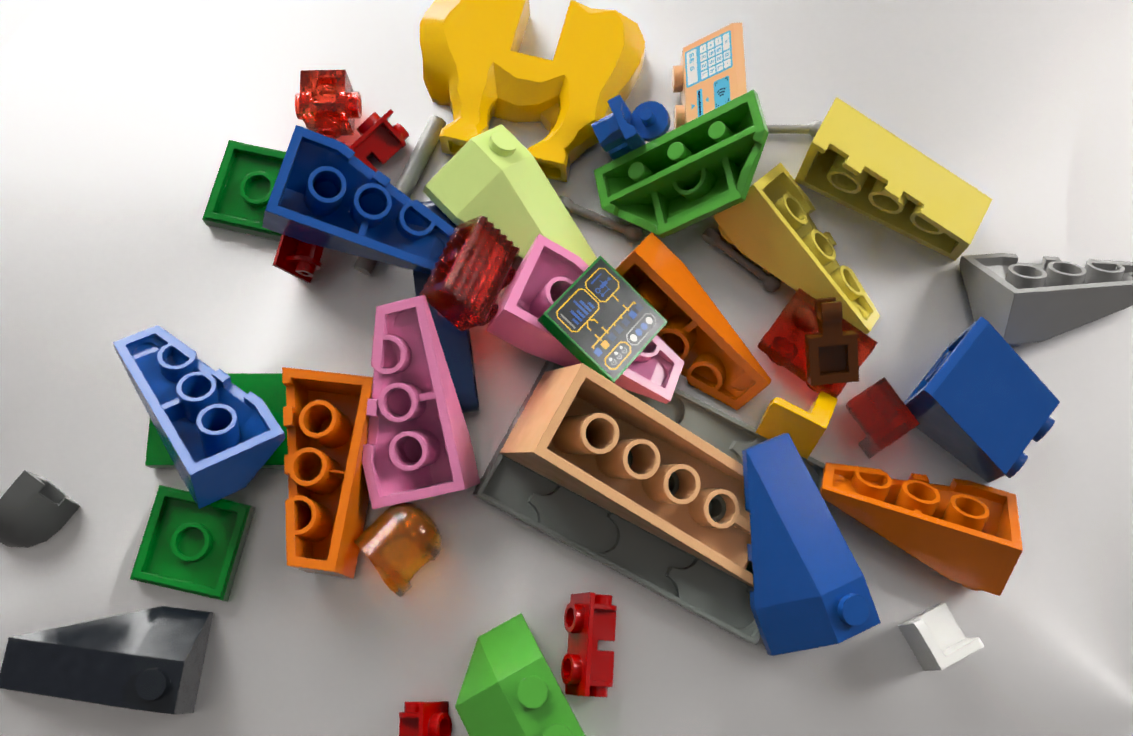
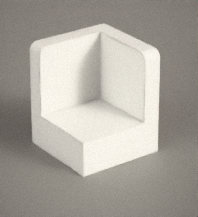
(938, 638)

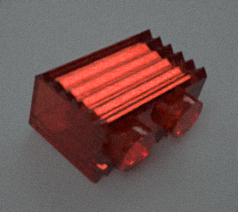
(471, 274)

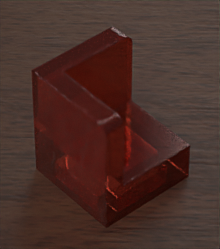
(880, 416)

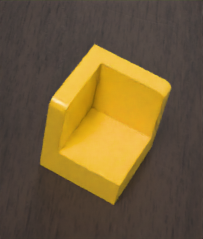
(803, 426)

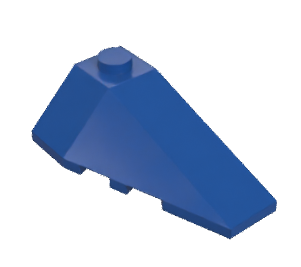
(346, 206)

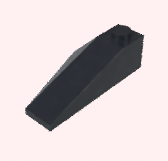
(122, 661)

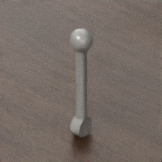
(795, 129)
(632, 232)
(712, 237)

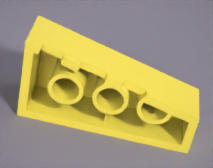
(891, 182)

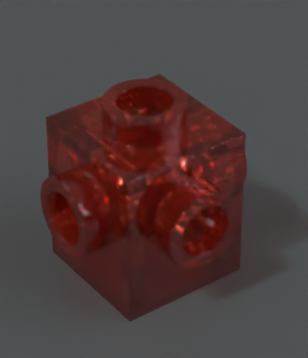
(328, 102)

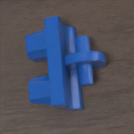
(626, 130)

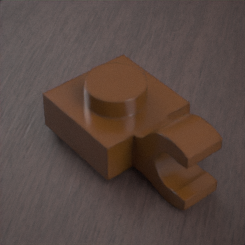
(832, 352)

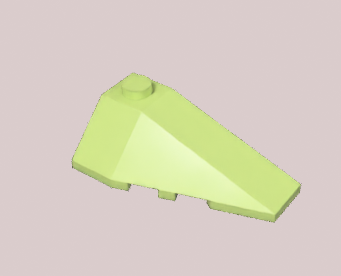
(505, 183)

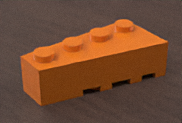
(325, 469)

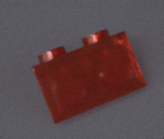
(786, 340)

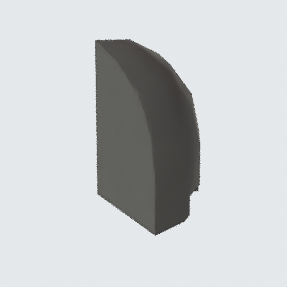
(33, 511)

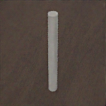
(411, 173)

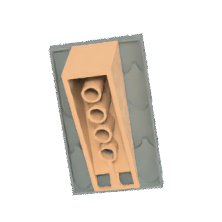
(636, 488)

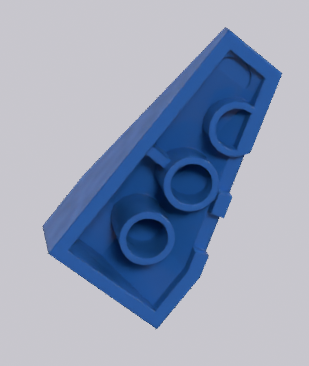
(204, 420)
(803, 570)

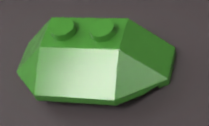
(687, 170)
(513, 688)

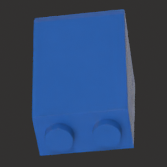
(983, 403)

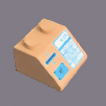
(709, 74)

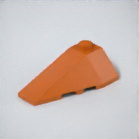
(695, 329)
(955, 529)

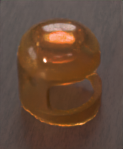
(400, 544)

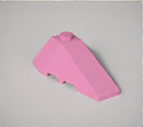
(535, 286)
(416, 423)

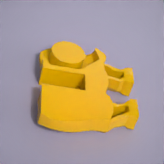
(478, 71)

